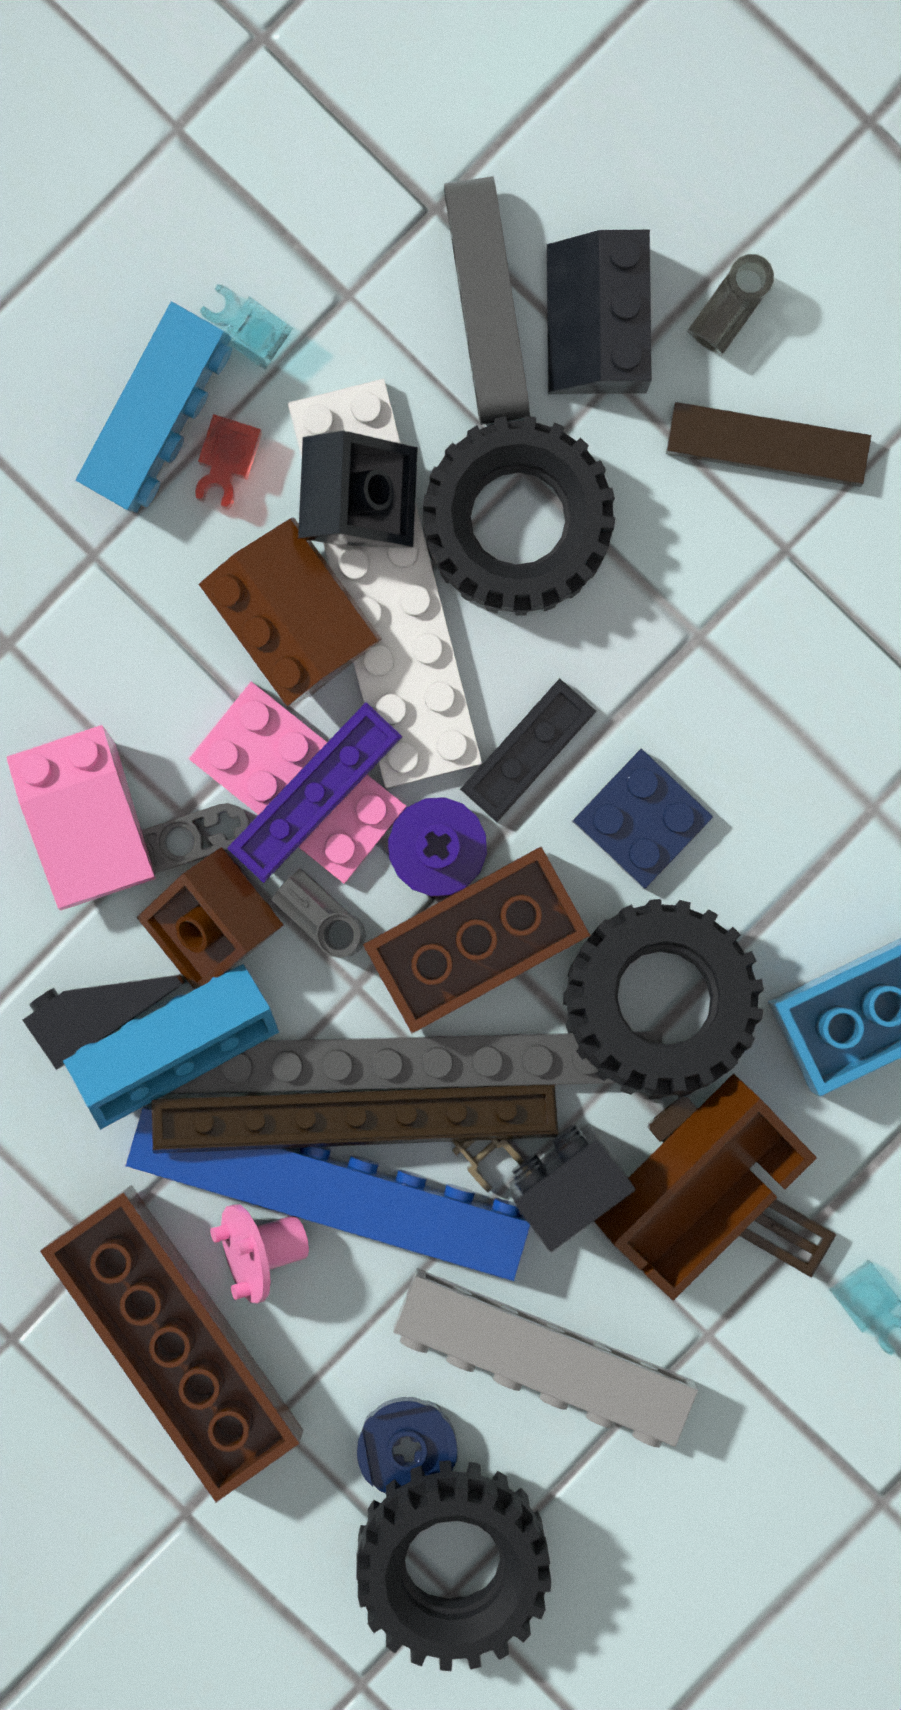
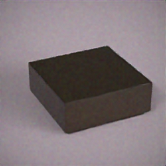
(671, 1117)

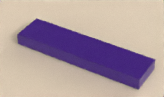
(314, 792)

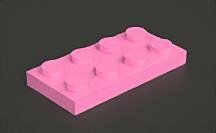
(263, 748)

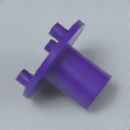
(437, 846)

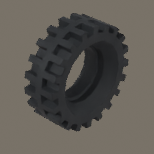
(533, 451)
(608, 1038)
(463, 1624)

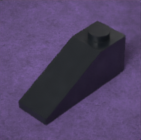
(89, 1014)

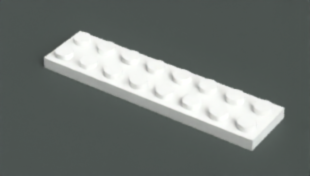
(413, 669)

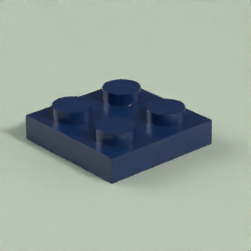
(642, 818)

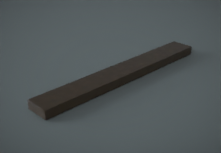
(353, 1118)

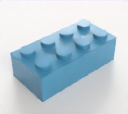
(845, 1020)

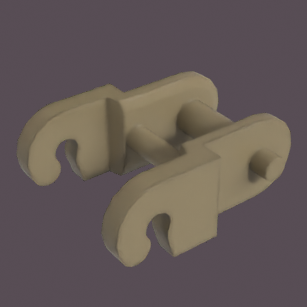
(461, 1146)

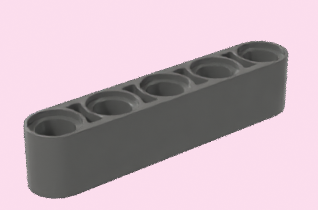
(486, 299)

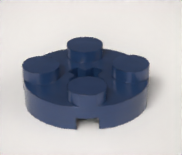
(402, 1418)

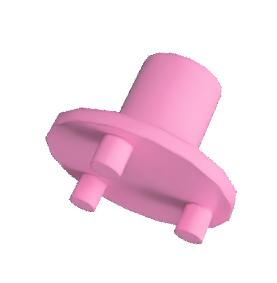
(258, 1249)

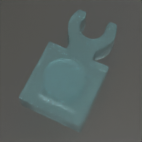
(253, 327)
(869, 1302)

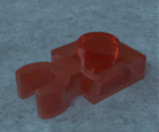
(229, 453)

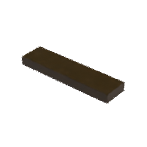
(768, 444)

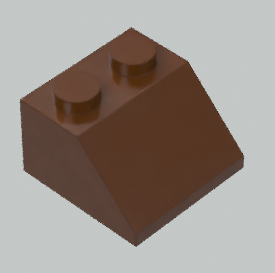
(209, 919)

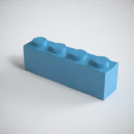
(154, 408)
(171, 1046)

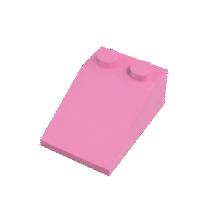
(81, 817)

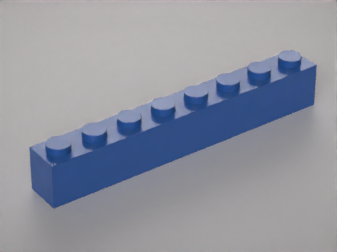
(351, 1199)

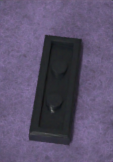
(528, 750)

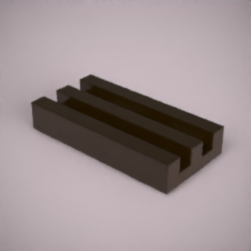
(817, 1251)

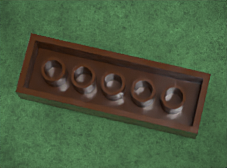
(173, 1343)

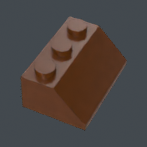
(290, 612)

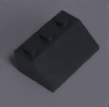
(599, 313)

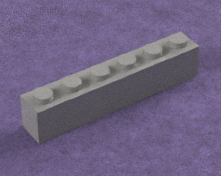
(545, 1358)

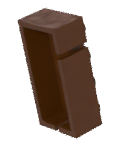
(700, 1188)

